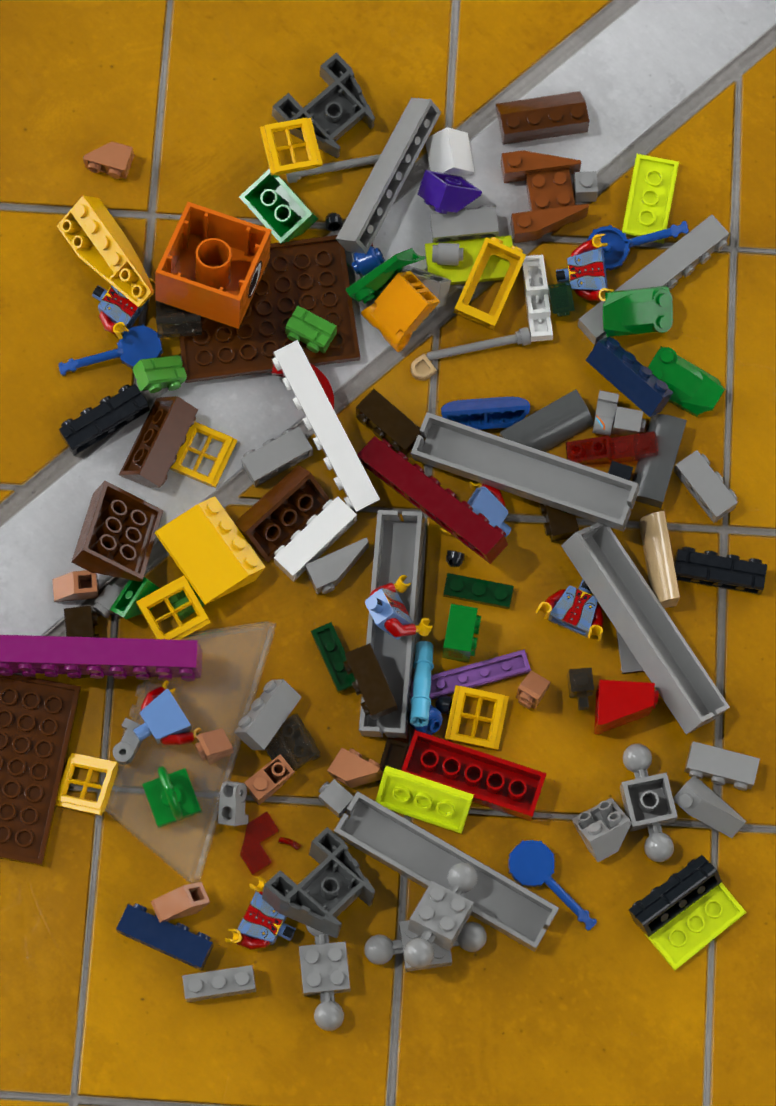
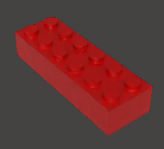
(490, 779)

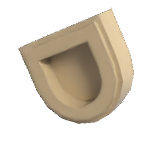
(422, 368)

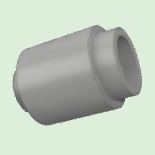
(447, 254)
(106, 600)

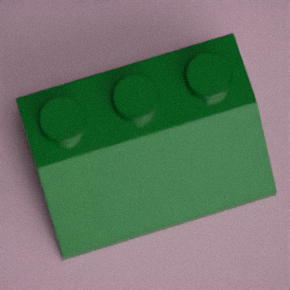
(278, 207)

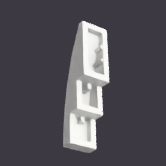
(537, 298)

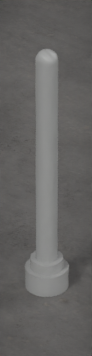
(335, 166)
(520, 337)

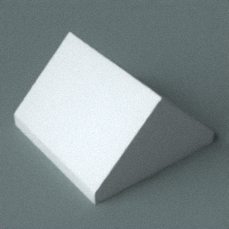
(450, 152)

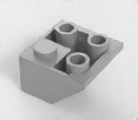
(602, 828)

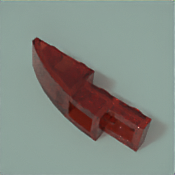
(607, 449)

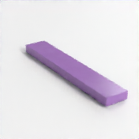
(479, 674)

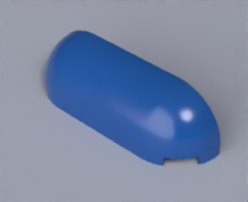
(487, 412)

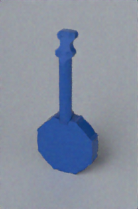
(618, 245)
(136, 344)
(532, 865)

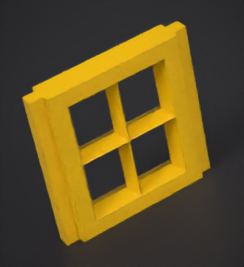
(272, 150)
(219, 462)
(162, 595)
(457, 713)
(81, 803)

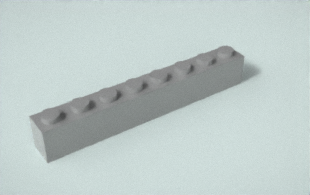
(388, 175)
(665, 269)

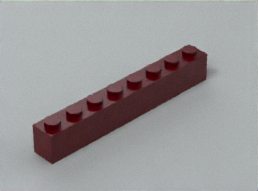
(432, 499)

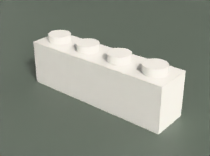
(314, 538)

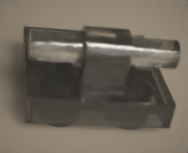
(176, 322)
(293, 743)

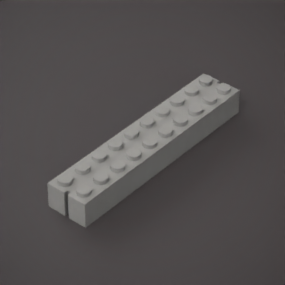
(525, 471)
(396, 553)
(645, 626)
(427, 859)

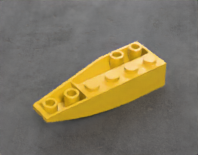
(106, 248)

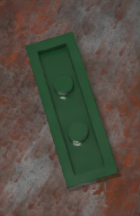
(478, 591)
(333, 656)

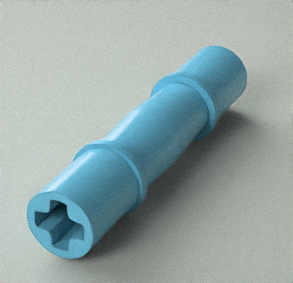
(422, 684)

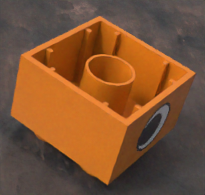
(212, 265)

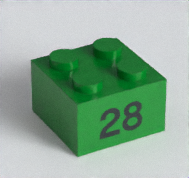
(459, 638)

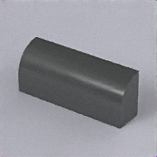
(552, 423)
(654, 472)

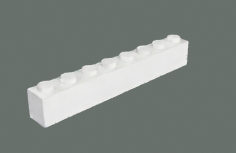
(326, 426)

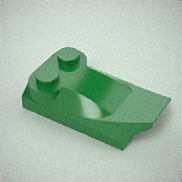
(373, 283)
(638, 311)
(692, 387)

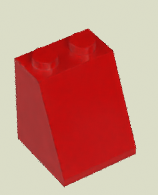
(622, 703)

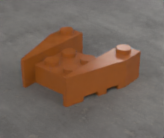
(547, 190)

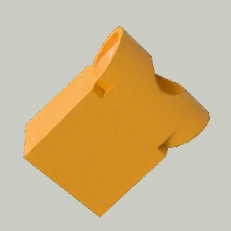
(401, 309)

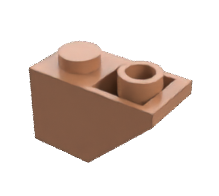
(111, 159)
(76, 586)
(532, 690)
(213, 746)
(353, 770)
(269, 779)
(181, 902)

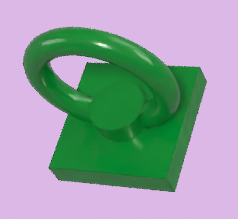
(171, 797)

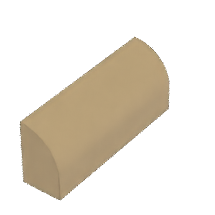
(659, 558)

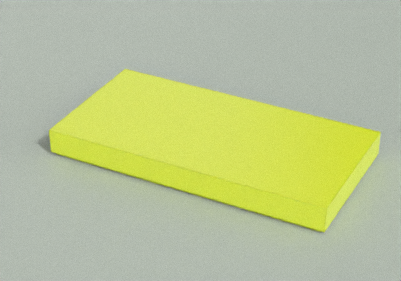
(650, 196)
(495, 268)
(424, 799)
(696, 926)

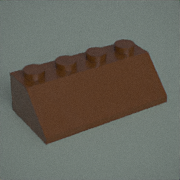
(542, 117)
(159, 441)
(282, 512)

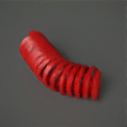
(295, 845)

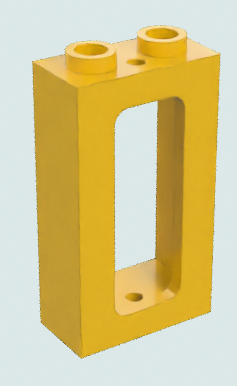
(490, 247)

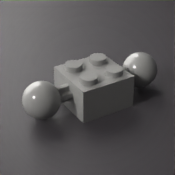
(648, 802)
(440, 915)
(380, 948)
(323, 974)

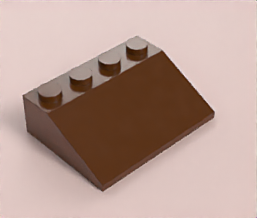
(117, 534)

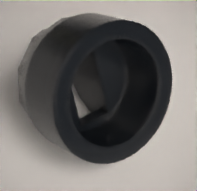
(333, 222)
(454, 558)
(443, 704)

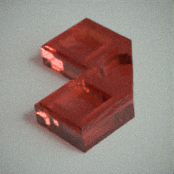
(257, 832)

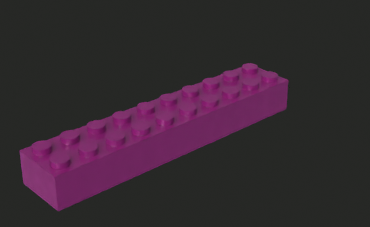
(100, 657)

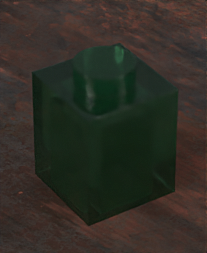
(561, 298)

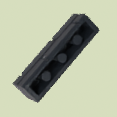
(104, 419)
(720, 571)
(675, 895)

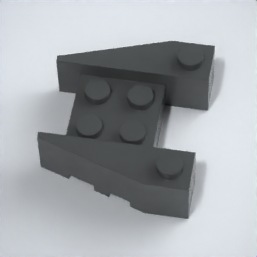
(332, 110)
(325, 890)

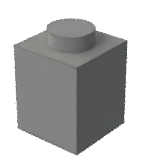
(585, 186)
(628, 422)
(335, 797)

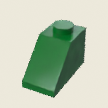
(133, 591)

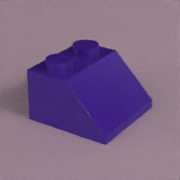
(447, 191)

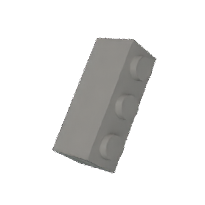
(464, 224)
(276, 456)
(706, 486)
(267, 714)
(721, 766)
(219, 983)

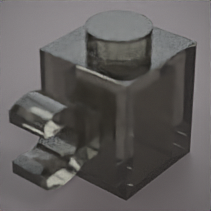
(580, 686)

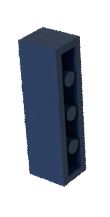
(629, 376)
(165, 937)

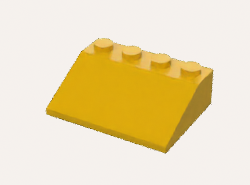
(210, 550)

